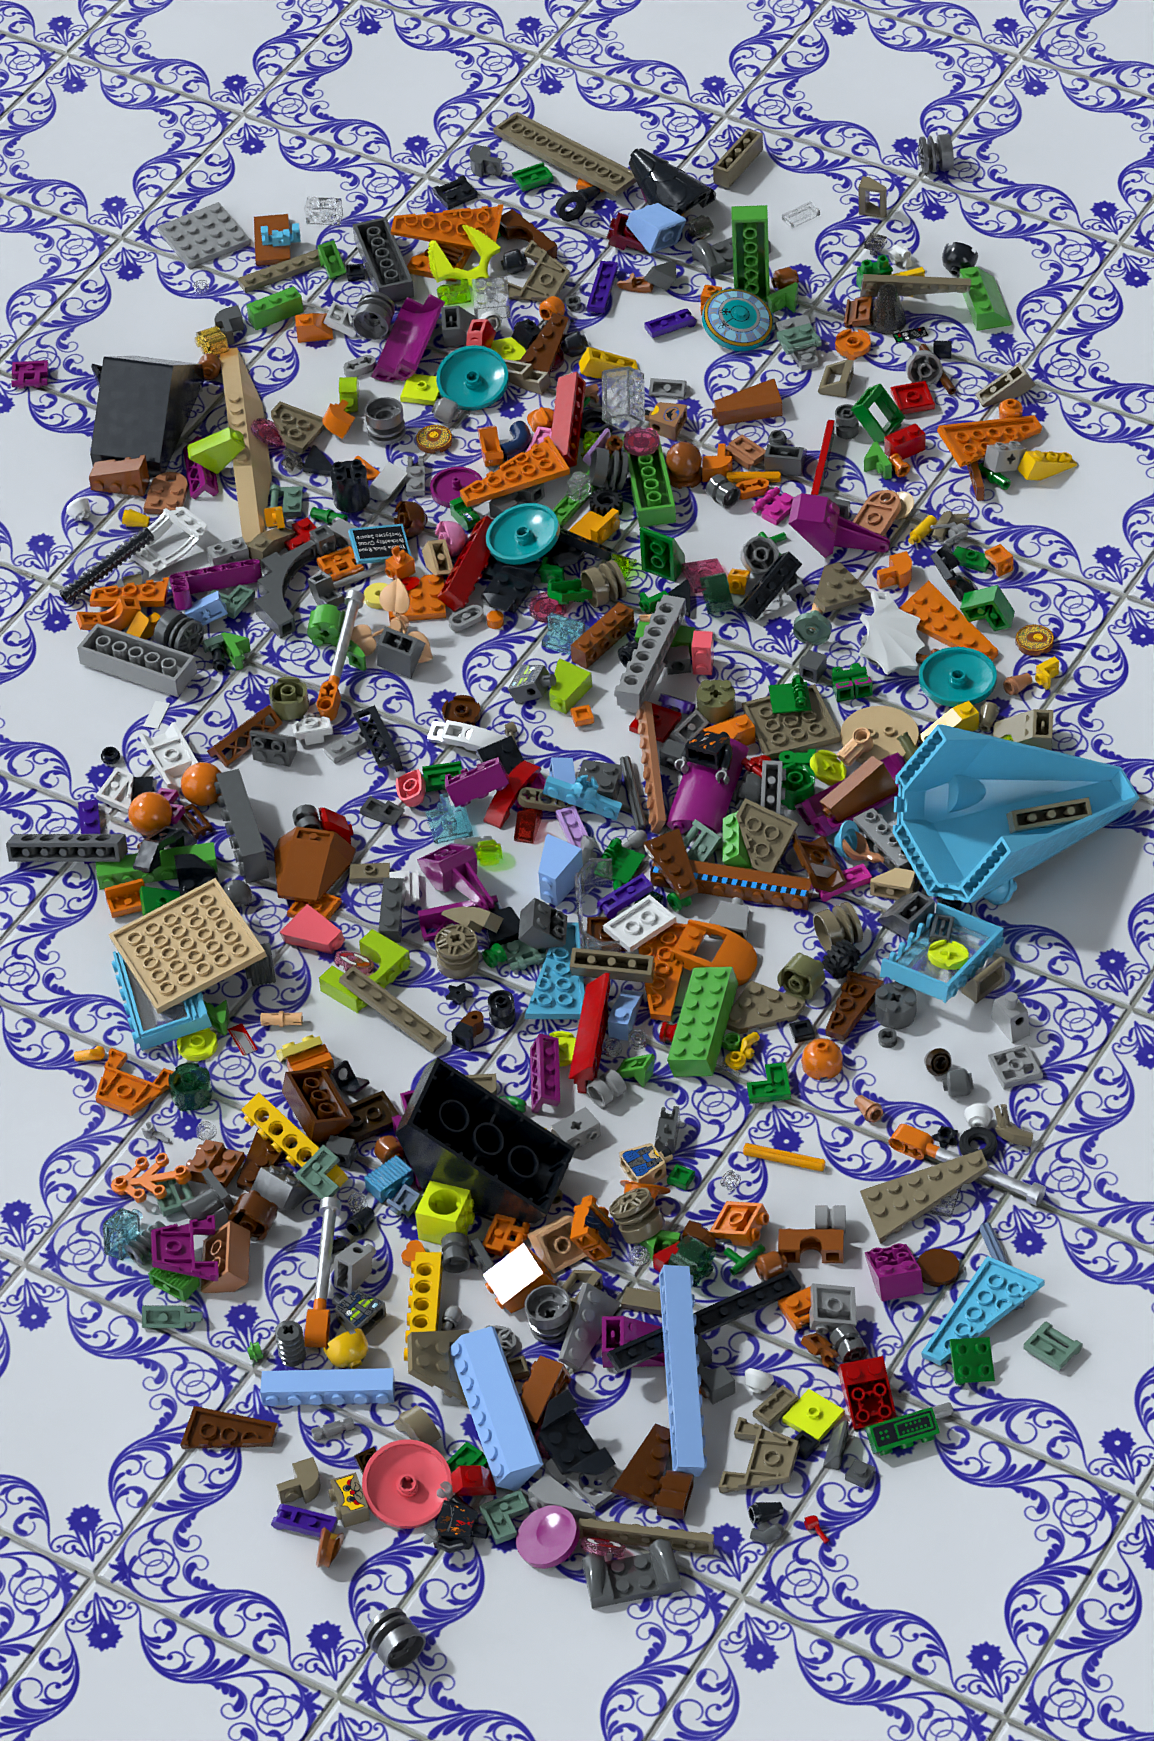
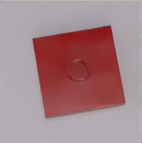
(912, 397)
(664, 722)

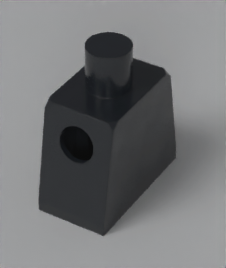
(508, 929)

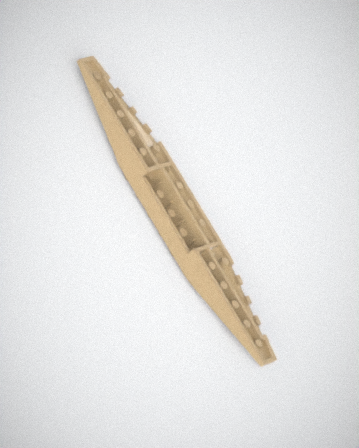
(252, 464)

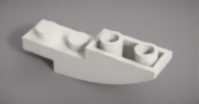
(462, 735)

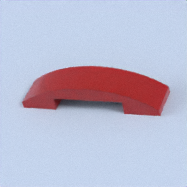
(504, 799)

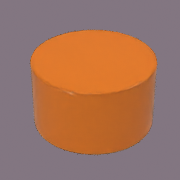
(495, 619)

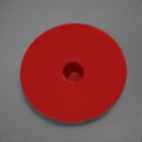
(410, 582)

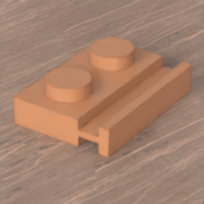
(745, 451)

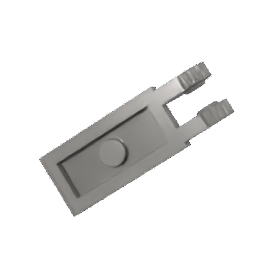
(415, 478)
(346, 746)

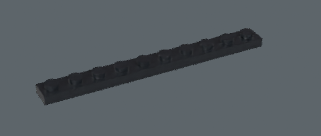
(708, 1319)

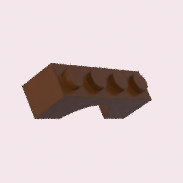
(516, 227)

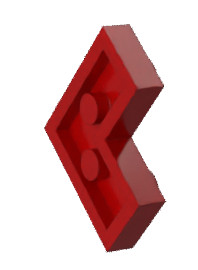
(302, 531)

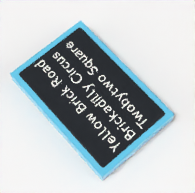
(376, 542)

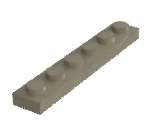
(279, 271)
(393, 1009)
(645, 1536)

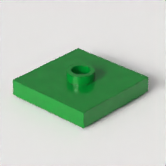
(153, 898)

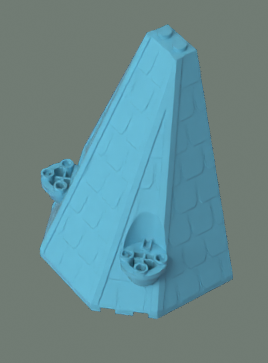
(957, 805)

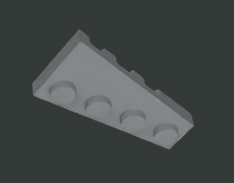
(807, 357)
(586, 1325)

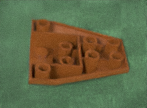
(310, 863)

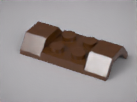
(819, 863)

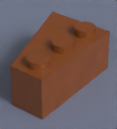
(120, 477)
(543, 1385)

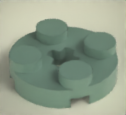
(812, 620)

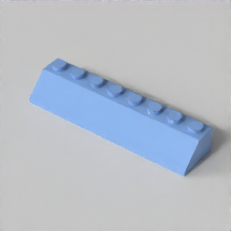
(496, 1408)

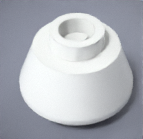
(494, 318)
(79, 509)
(978, 1115)
(758, 1380)

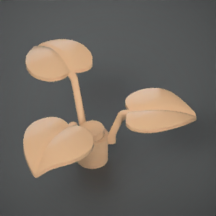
(396, 599)

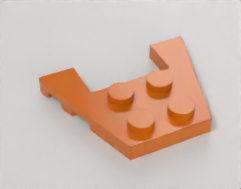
(125, 1091)

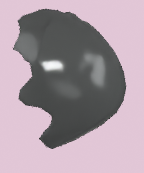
(238, 892)

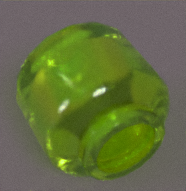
(488, 852)

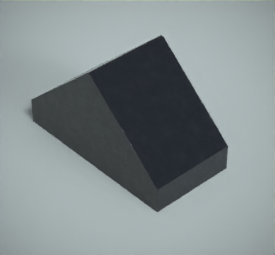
(143, 408)
(482, 1144)

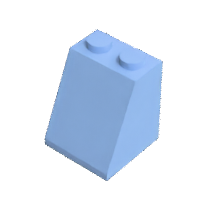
(656, 226)
(557, 869)

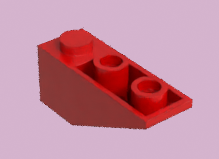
(480, 333)

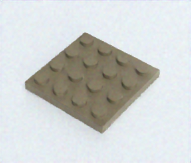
(791, 730)

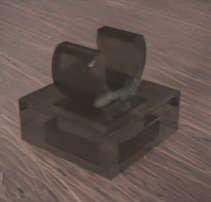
(875, 243)
(291, 460)

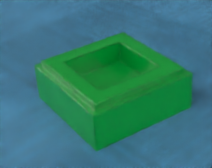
(681, 1177)

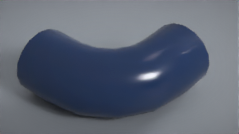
(520, 441)

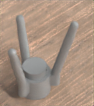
(955, 533)

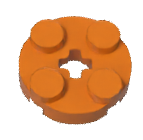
(860, 343)

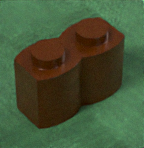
(674, 1494)

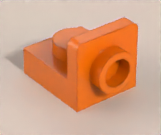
(1001, 559)

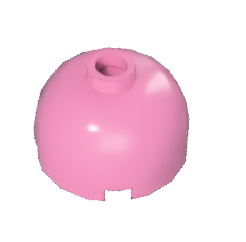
(454, 536)

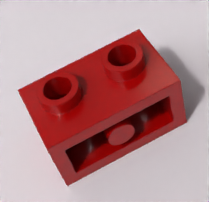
(905, 442)

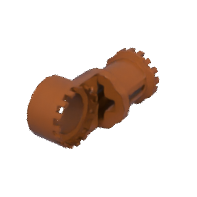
(614, 443)

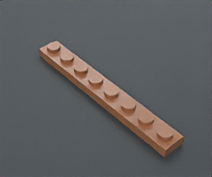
(651, 767)

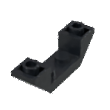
(149, 852)

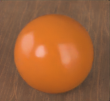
(198, 784)
(149, 813)

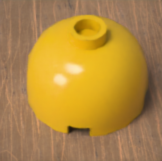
(347, 1349)

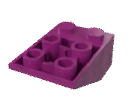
(894, 1272)
(621, 1330)

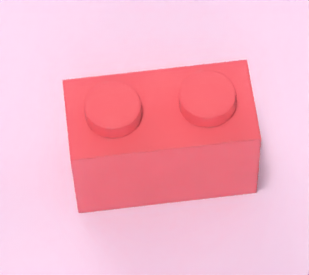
(702, 653)

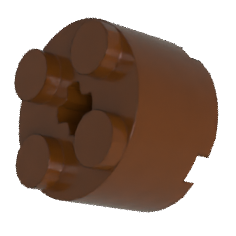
(254, 1214)

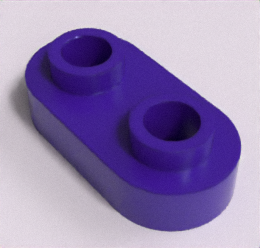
(684, 706)

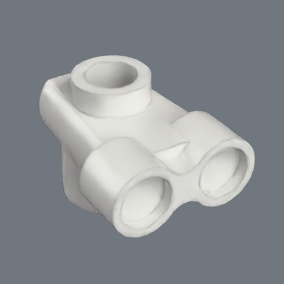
(902, 255)

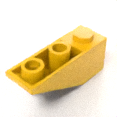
(1041, 465)

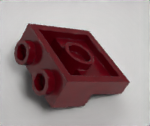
(621, 235)

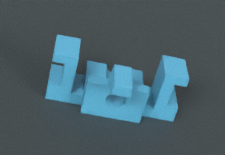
(281, 238)

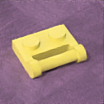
(291, 1048)

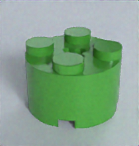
(325, 625)

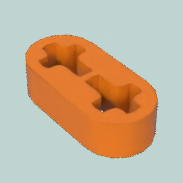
(752, 488)

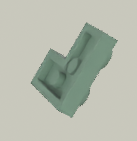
(236, 600)
(314, 1173)
(499, 1513)

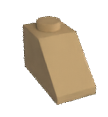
(437, 557)
(893, 883)

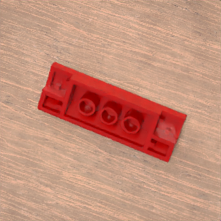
(591, 1032)

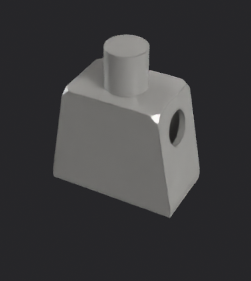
(733, 917)
(1011, 1017)
(353, 1266)

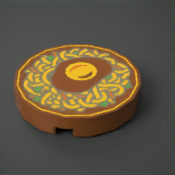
(434, 438)
(1034, 640)

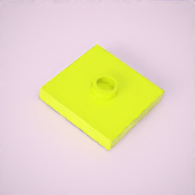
(508, 349)
(420, 390)
(813, 1415)

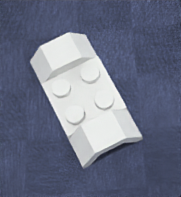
(169, 755)

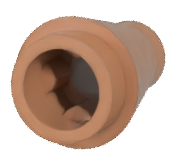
(1015, 684)
(870, 1110)

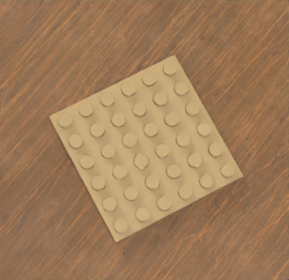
(187, 945)

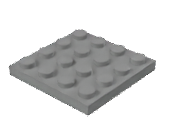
(203, 235)

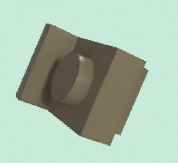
(418, 1425)
(305, 1482)

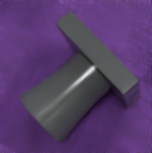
(208, 1201)

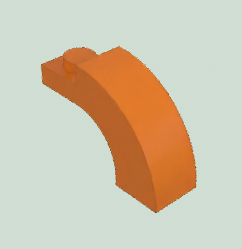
(490, 446)
(116, 617)

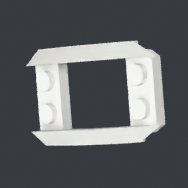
(183, 519)

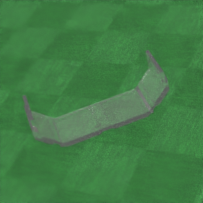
(594, 873)

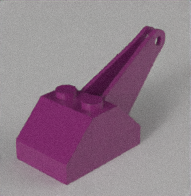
(821, 526)
(456, 868)

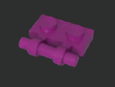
(30, 369)

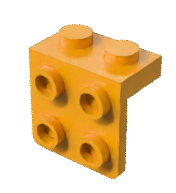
(596, 526)

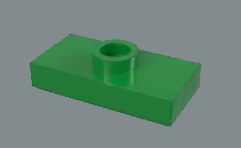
(972, 559)

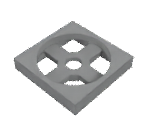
(1021, 1077)
(594, 1501)

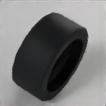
(590, 416)

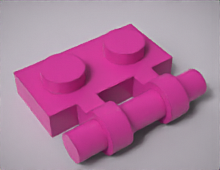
(778, 509)

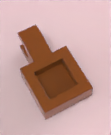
(820, 1346)

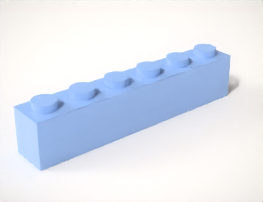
(327, 1387)

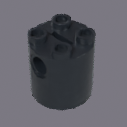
(350, 486)

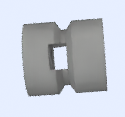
(603, 1089)
(830, 1218)

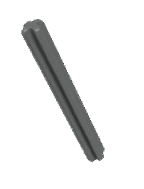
(633, 794)

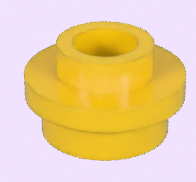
(735, 1060)

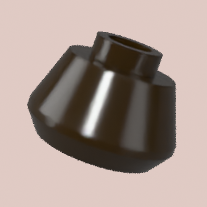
(938, 1061)

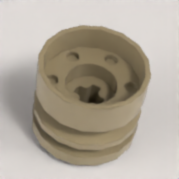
(605, 583)
(837, 925)
(457, 951)
(637, 1215)

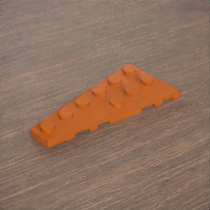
(447, 225)
(970, 439)
(523, 471)
(945, 622)
(667, 974)

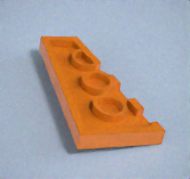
(148, 595)

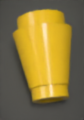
(135, 519)

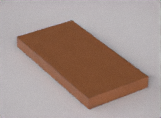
(267, 253)

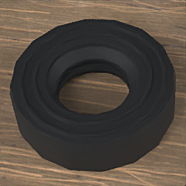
(566, 199)
(978, 1133)

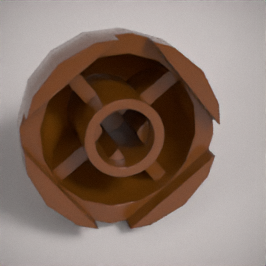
(412, 518)

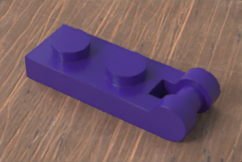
(670, 323)
(625, 896)
(303, 1520)

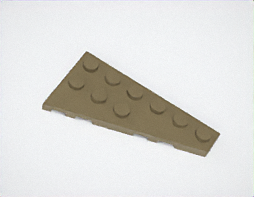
(913, 284)
(913, 1195)

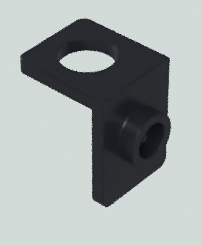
(351, 1083)

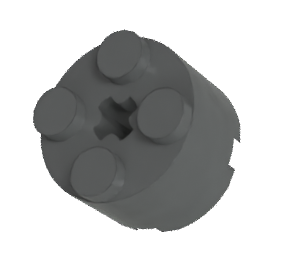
(895, 1005)

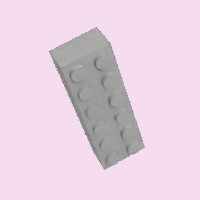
(137, 660)

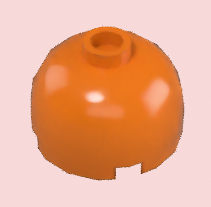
(822, 1059)

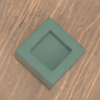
(212, 643)

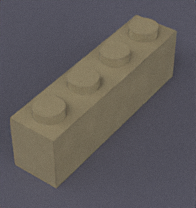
(738, 158)
(1048, 815)
(619, 965)

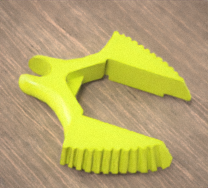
(443, 269)

